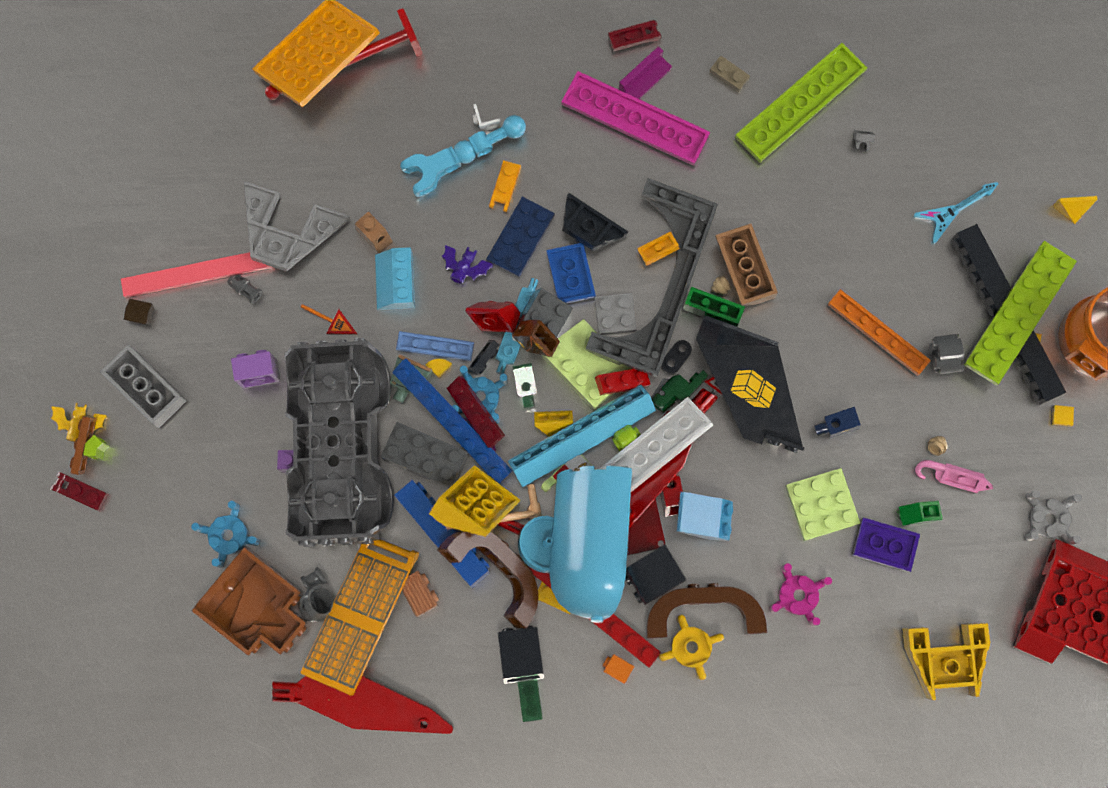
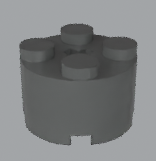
(947, 353)

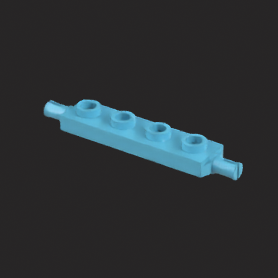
(508, 347)

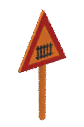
(338, 325)

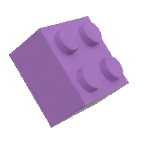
(255, 369)

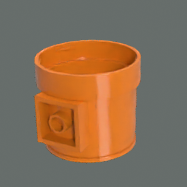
(1079, 341)

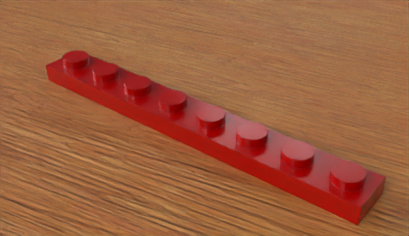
(619, 632)

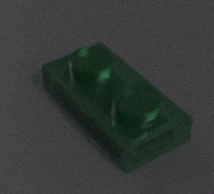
(530, 700)

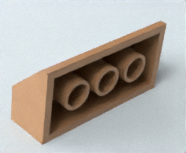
(747, 265)

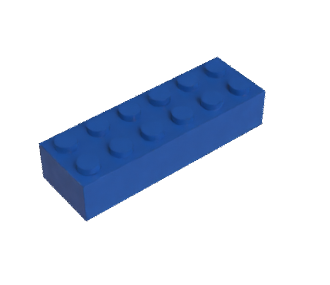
(415, 501)

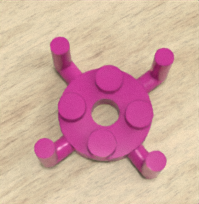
(810, 591)

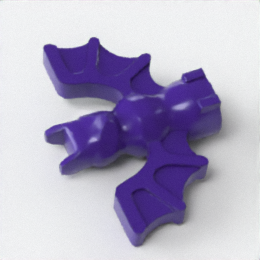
(462, 268)

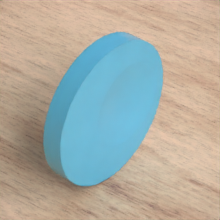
(536, 543)

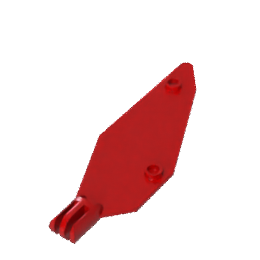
(655, 484)
(367, 709)

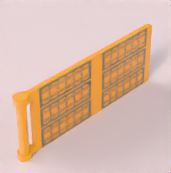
(358, 617)

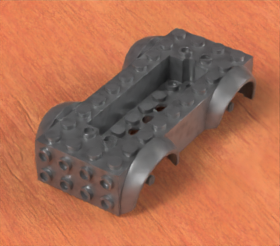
(356, 495)

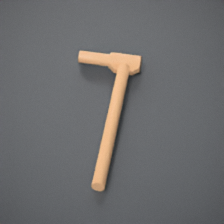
(532, 511)

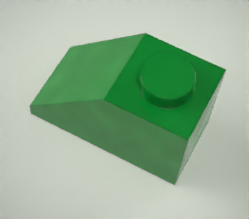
(920, 513)

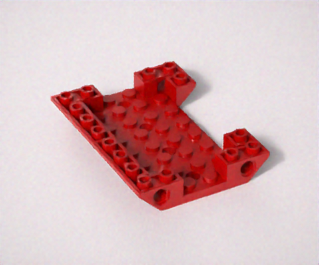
(1084, 586)

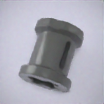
(313, 578)

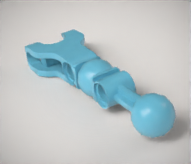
(464, 152)

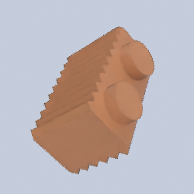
(418, 594)

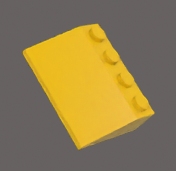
(474, 503)

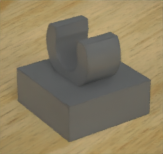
(863, 136)

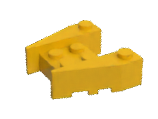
(951, 664)

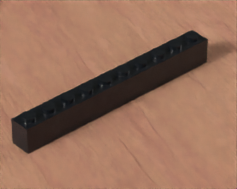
(994, 289)

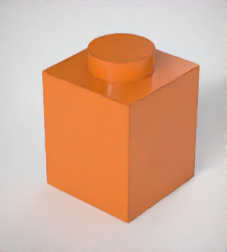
(617, 668)

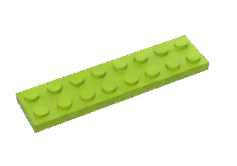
(800, 102)
(1020, 313)

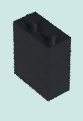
(520, 654)

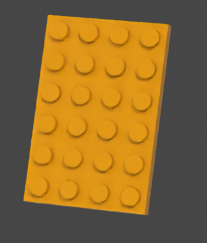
(316, 51)

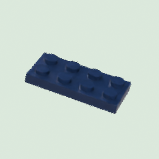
(520, 237)

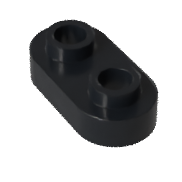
(677, 357)

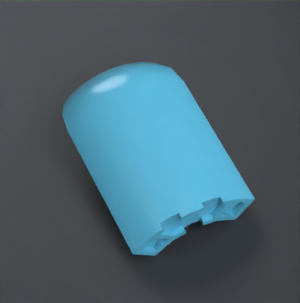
(590, 540)

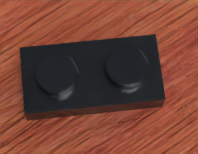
(479, 363)

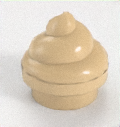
(720, 285)
(937, 445)

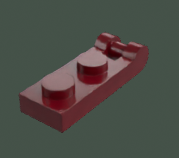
(634, 35)
(79, 491)

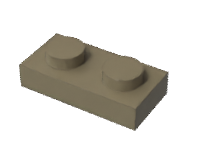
(729, 73)

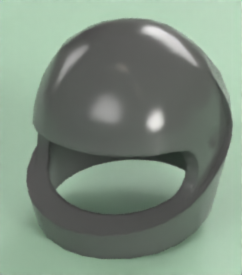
(315, 605)

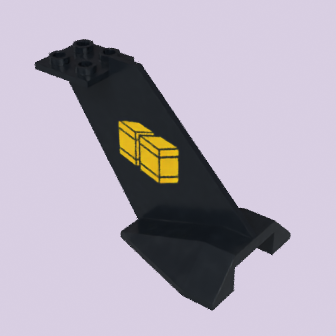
(751, 382)

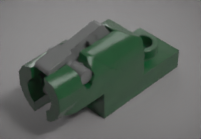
(676, 390)

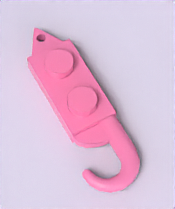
(955, 476)

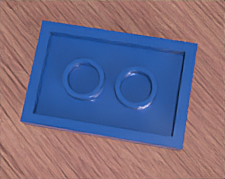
(571, 273)

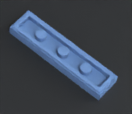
(435, 346)

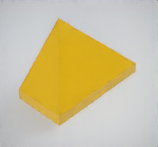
(1074, 207)
(553, 421)

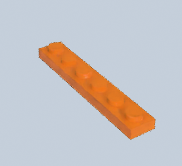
(879, 332)

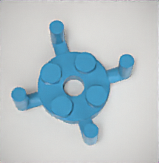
(484, 385)
(217, 529)

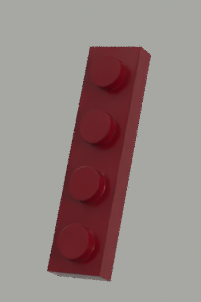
(475, 411)

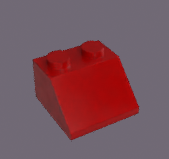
(494, 316)

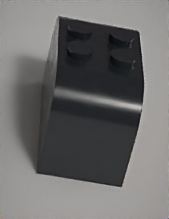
(654, 575)

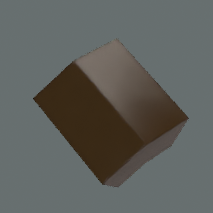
(138, 311)

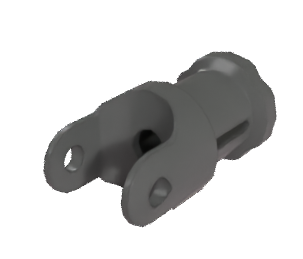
(244, 287)

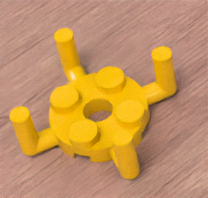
(679, 650)

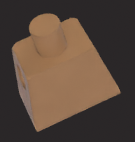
(371, 231)

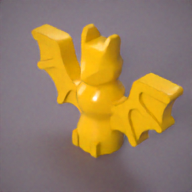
(72, 425)

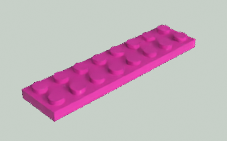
(635, 118)

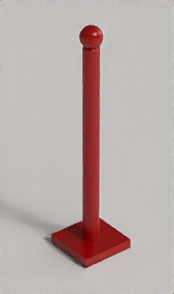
(375, 47)

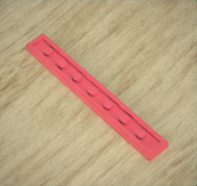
(190, 274)

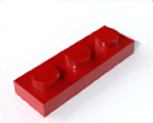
(621, 381)

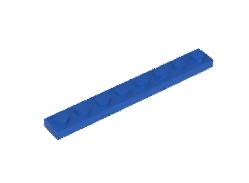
(451, 421)

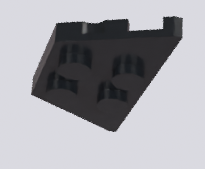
(589, 225)

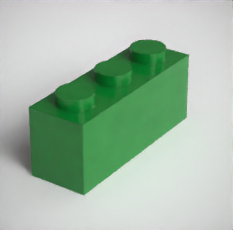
(709, 305)

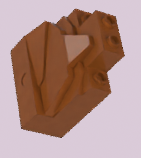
(252, 605)

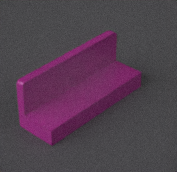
(645, 74)

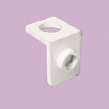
(483, 126)

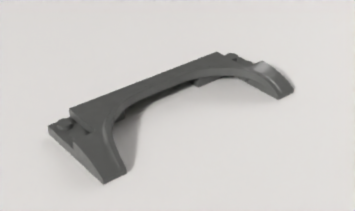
(690, 223)

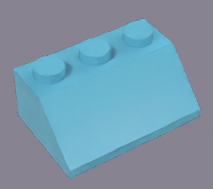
(395, 279)

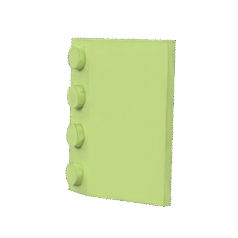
(581, 367)

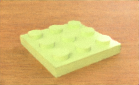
(822, 504)

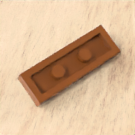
(79, 461)

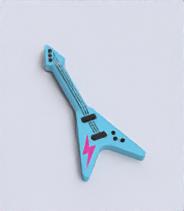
(944, 216)

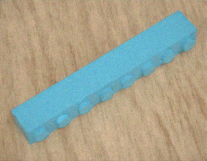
(581, 435)

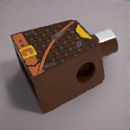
(536, 338)

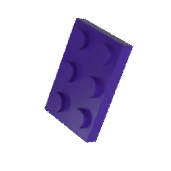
(886, 544)

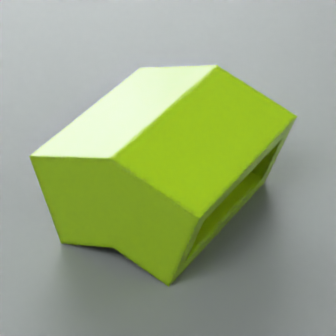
(95, 448)

